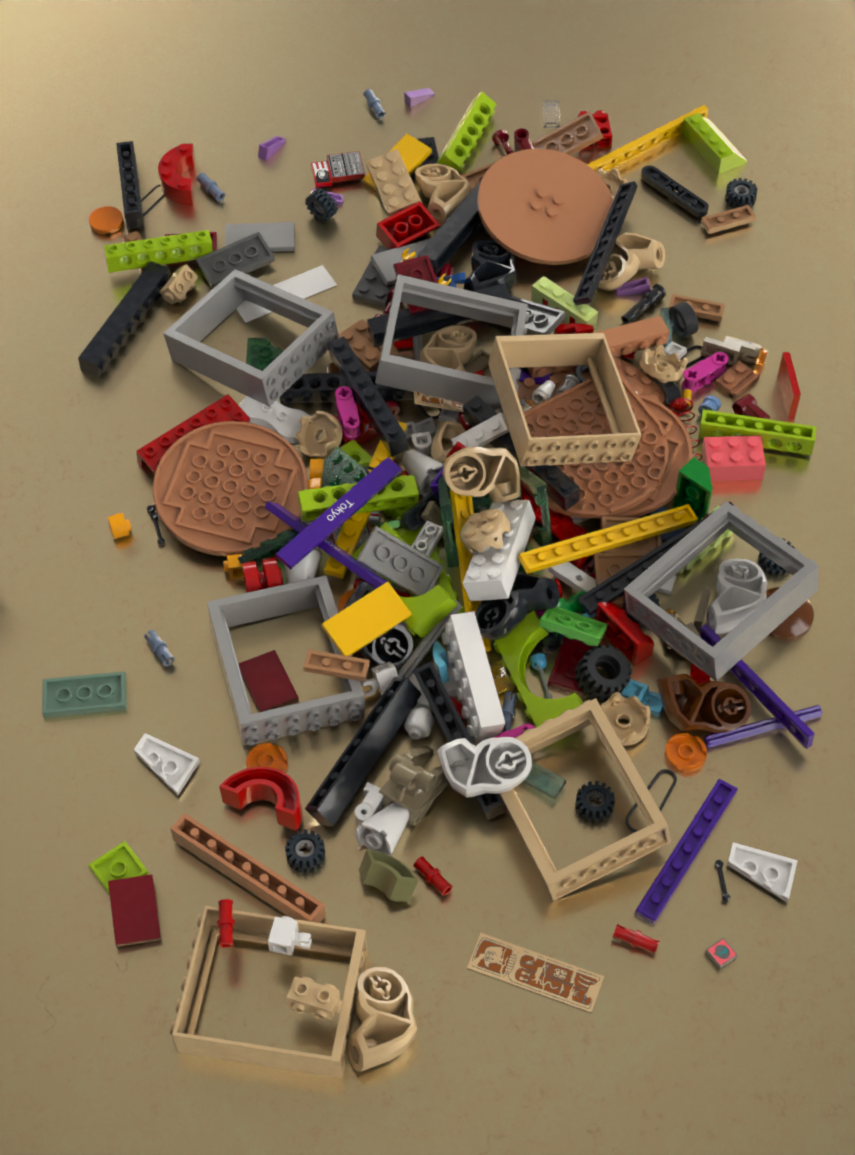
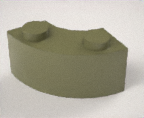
(388, 875)

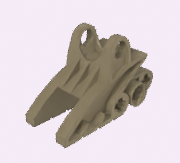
(412, 784)

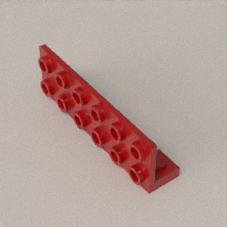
(220, 411)
(561, 525)

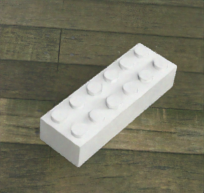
(494, 570)
(473, 677)

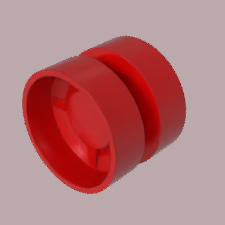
(267, 578)

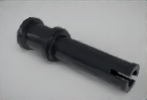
(653, 295)

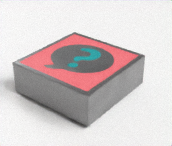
(721, 953)

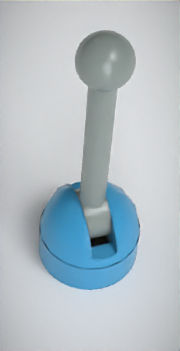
(538, 663)

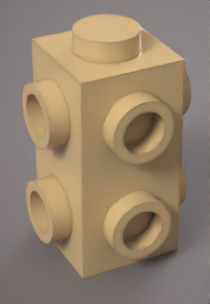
(178, 285)
(314, 998)

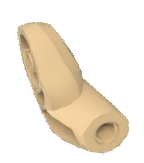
(450, 347)

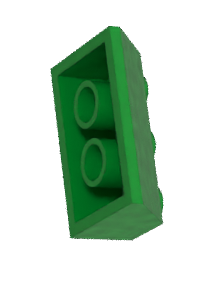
(694, 488)

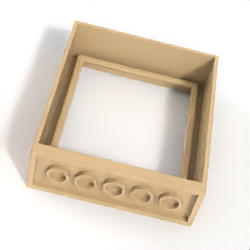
(565, 350)
(613, 856)
(257, 928)

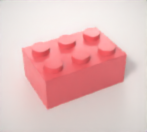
(734, 457)

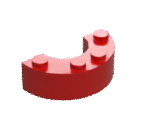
(170, 169)
(267, 785)

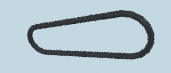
(649, 786)

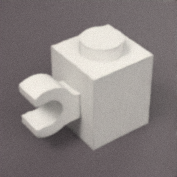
(382, 678)

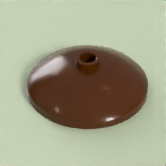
(797, 623)

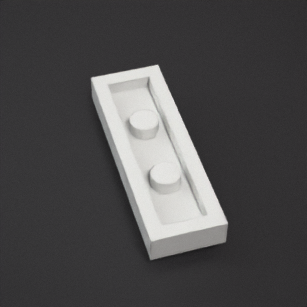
(484, 432)

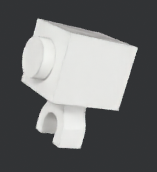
(285, 936)

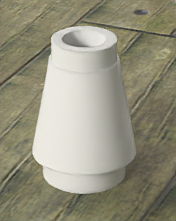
(543, 392)

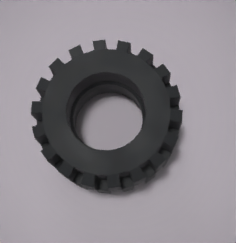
(612, 663)

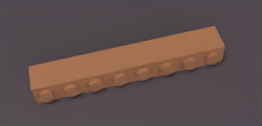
(622, 341)
(246, 871)

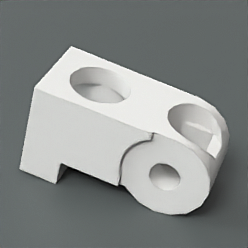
(371, 804)

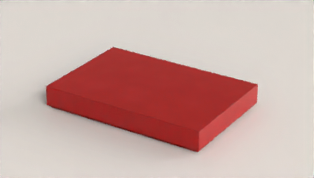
(788, 385)

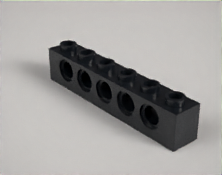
(130, 185)

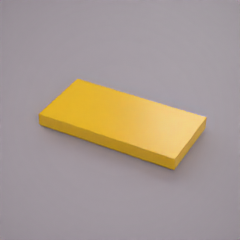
(412, 153)
(366, 619)

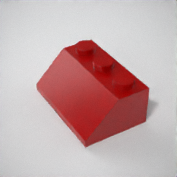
(405, 226)
(624, 633)

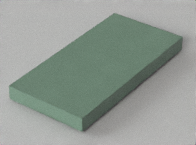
(84, 694)

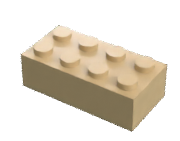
(392, 182)

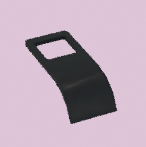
(670, 389)

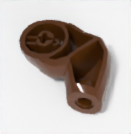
(704, 706)

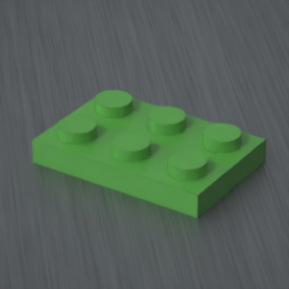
(573, 625)

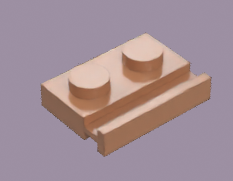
(737, 379)

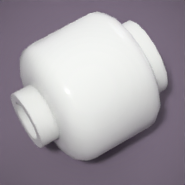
(419, 723)

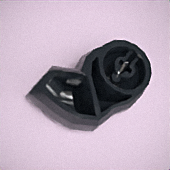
(490, 266)
(528, 594)
(393, 645)

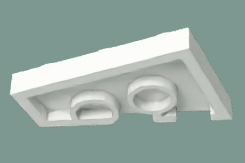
(166, 761)
(764, 868)

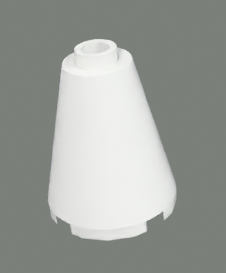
(423, 468)
(305, 568)
(383, 829)

